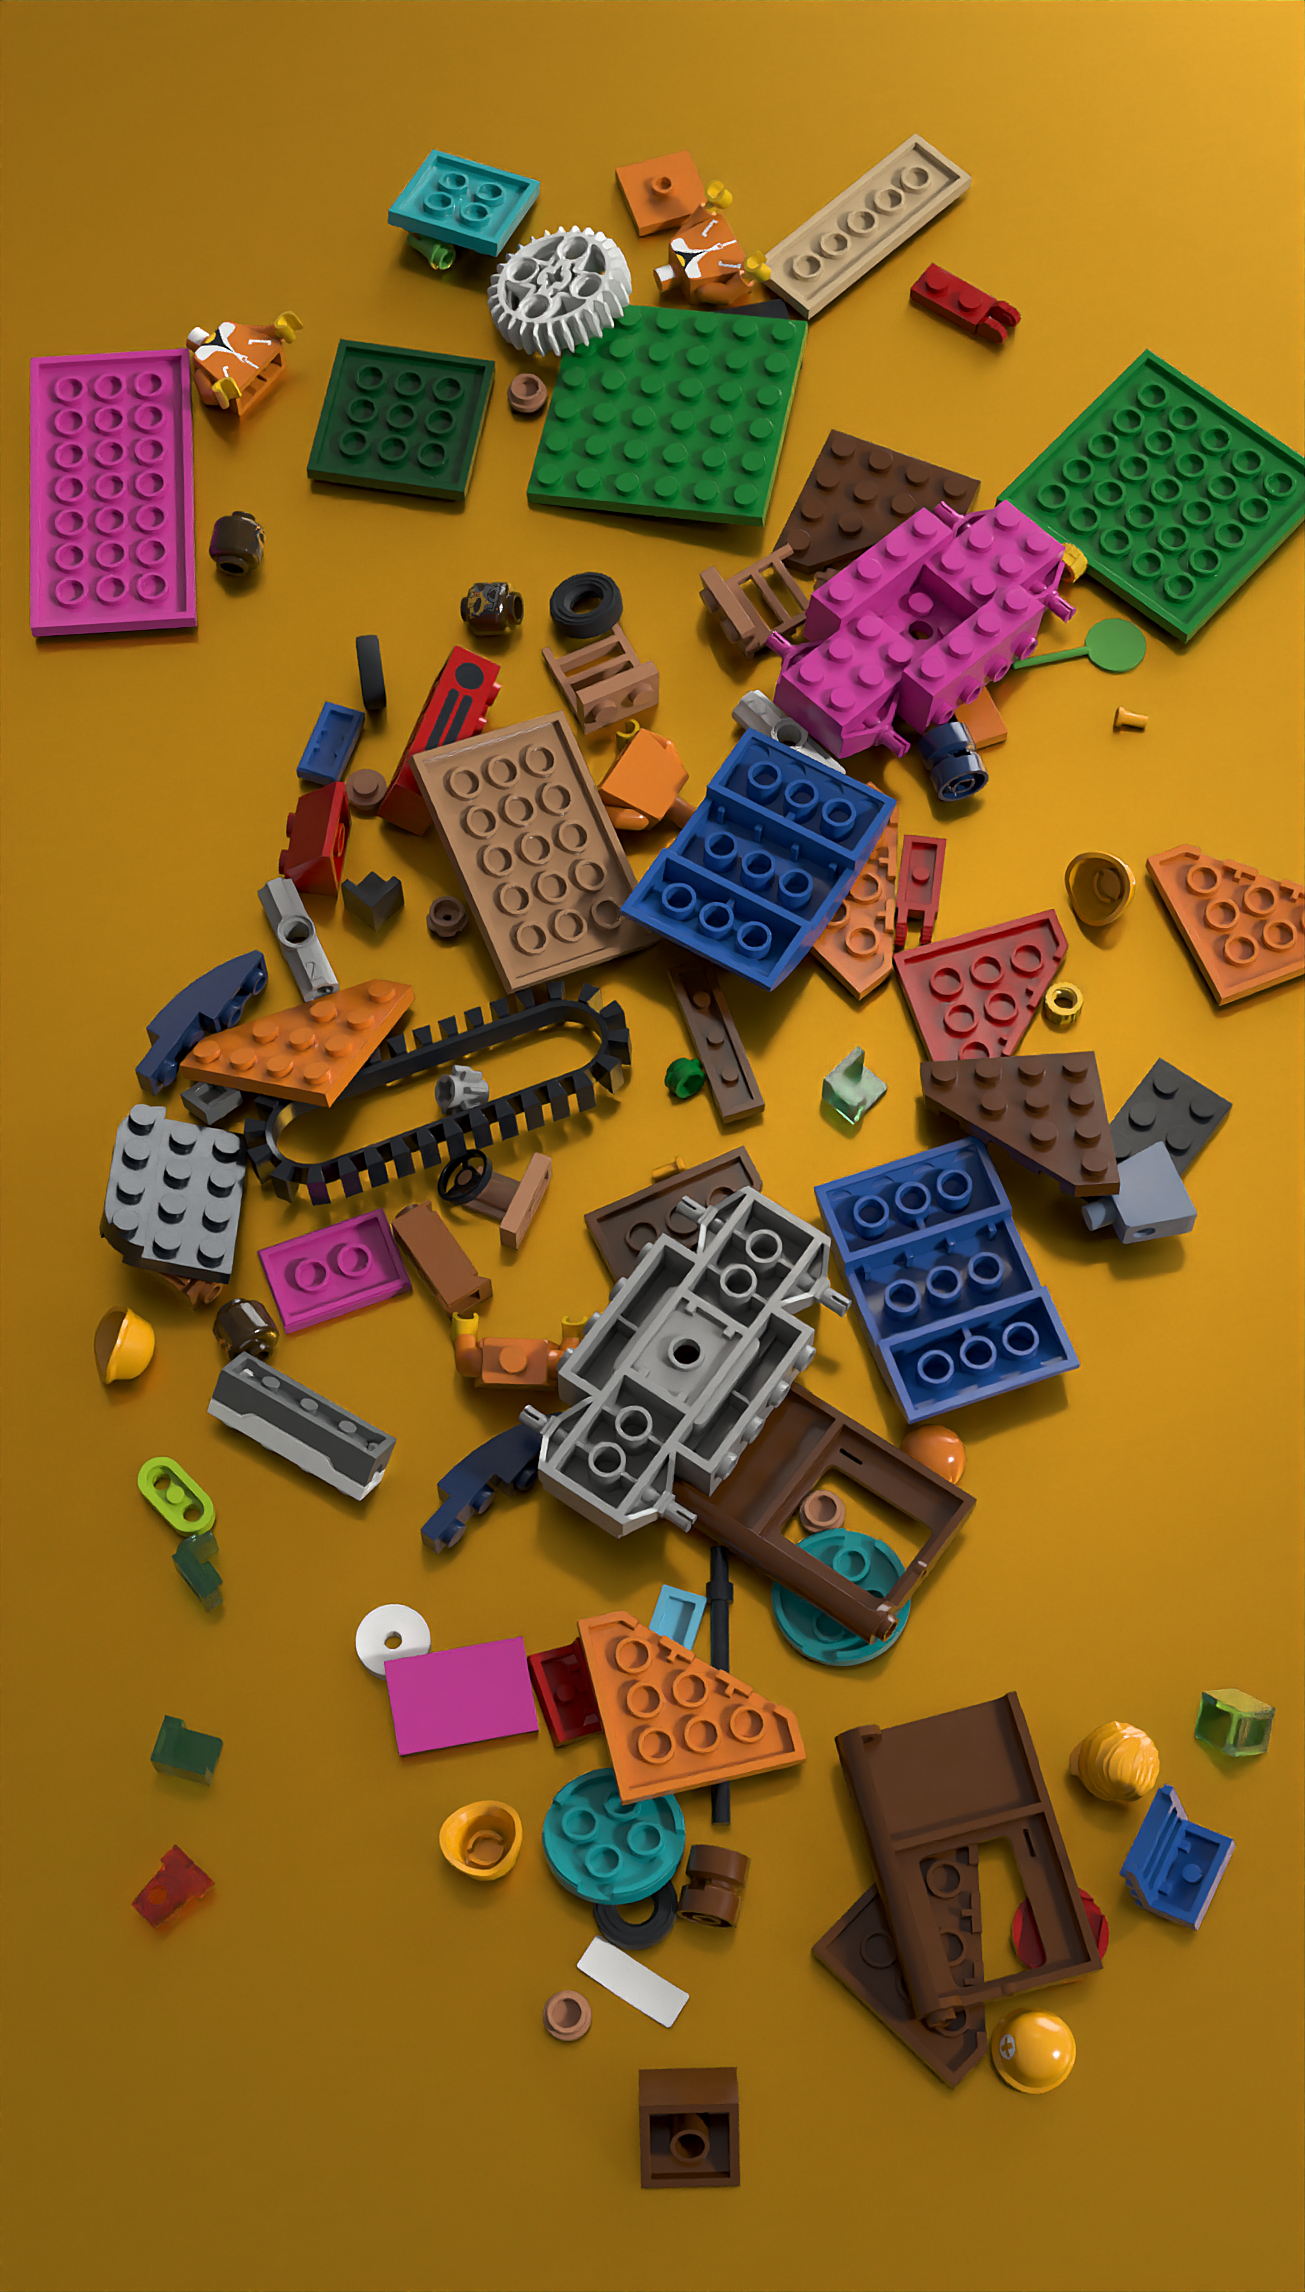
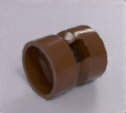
(713, 1888)

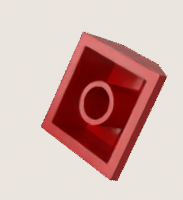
(318, 841)

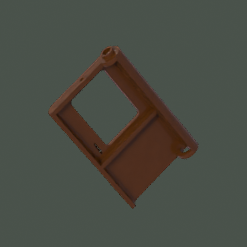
(778, 1473)
(949, 1788)

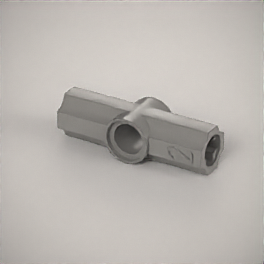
(290, 921)

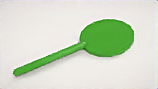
(1110, 645)

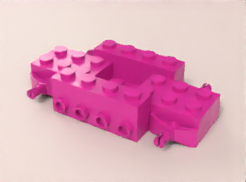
(963, 584)

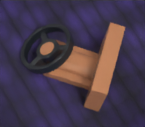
(496, 1194)

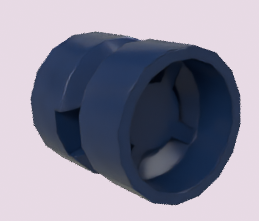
(953, 762)

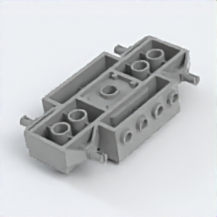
(644, 1413)

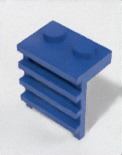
(1175, 1862)

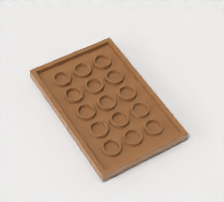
(532, 849)

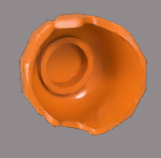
(937, 1449)

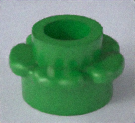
(685, 1077)

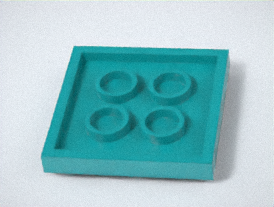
(464, 203)

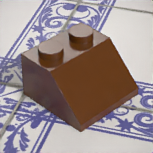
(689, 2127)

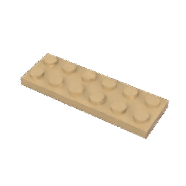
(863, 225)

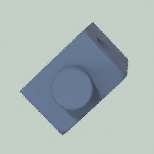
(1149, 1201)

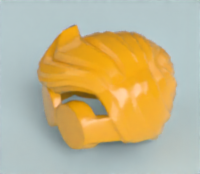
(1116, 1762)

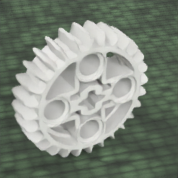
(559, 291)

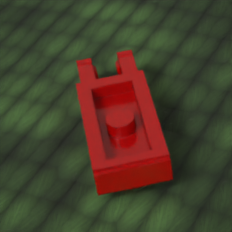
(964, 304)
(919, 885)

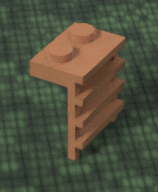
(738, 616)
(612, 697)

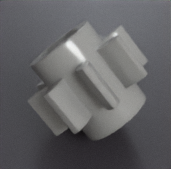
(461, 1090)

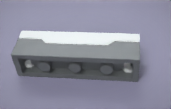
(301, 1425)

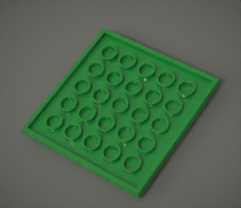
(671, 416)
(1165, 494)

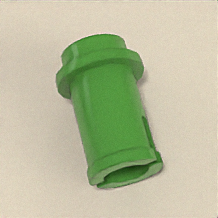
(439, 254)

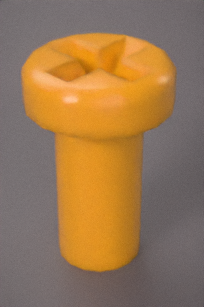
(1127, 718)
(669, 1170)

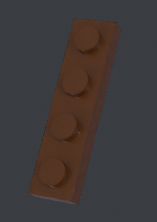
(716, 1040)

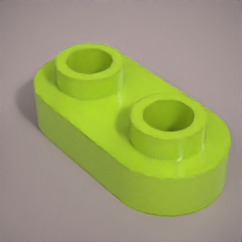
(178, 1498)

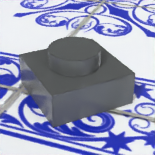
(211, 1101)

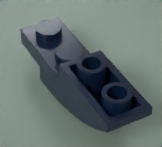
(204, 1005)
(502, 1462)

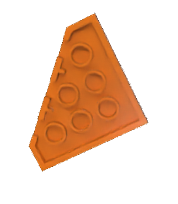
(1234, 921)
(860, 934)
(305, 1049)
(674, 1717)

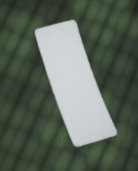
(632, 1981)

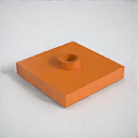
(661, 191)

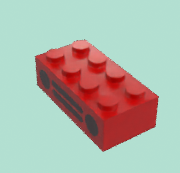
(450, 714)

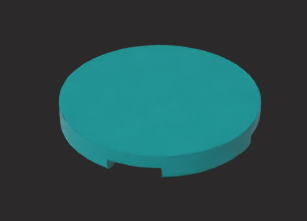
(862, 1561)
(611, 1849)

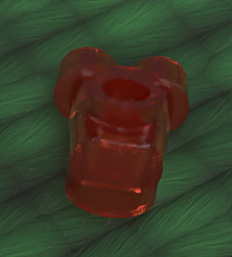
(182, 1882)

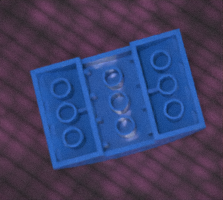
(762, 861)
(942, 1280)

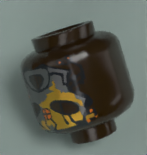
(237, 543)
(492, 608)
(245, 1327)

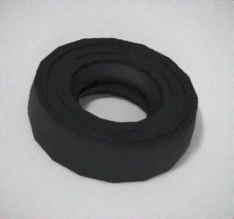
(591, 623)
(371, 672)
(646, 1933)

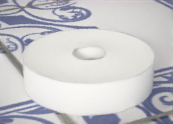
(388, 1622)

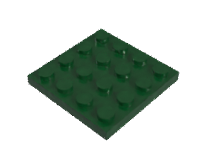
(401, 420)

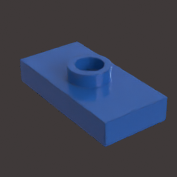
(331, 744)

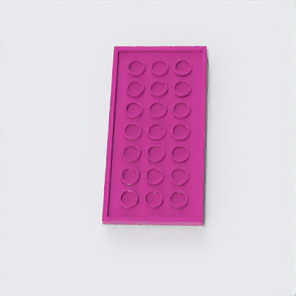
(111, 493)

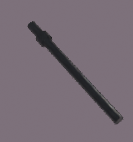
(720, 1595)

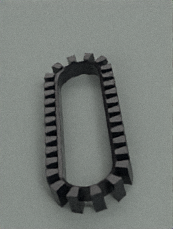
(604, 1067)

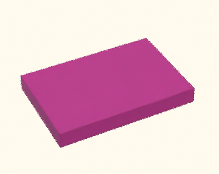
(334, 1270)
(461, 1696)

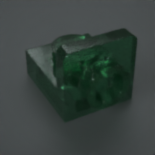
(203, 1578)

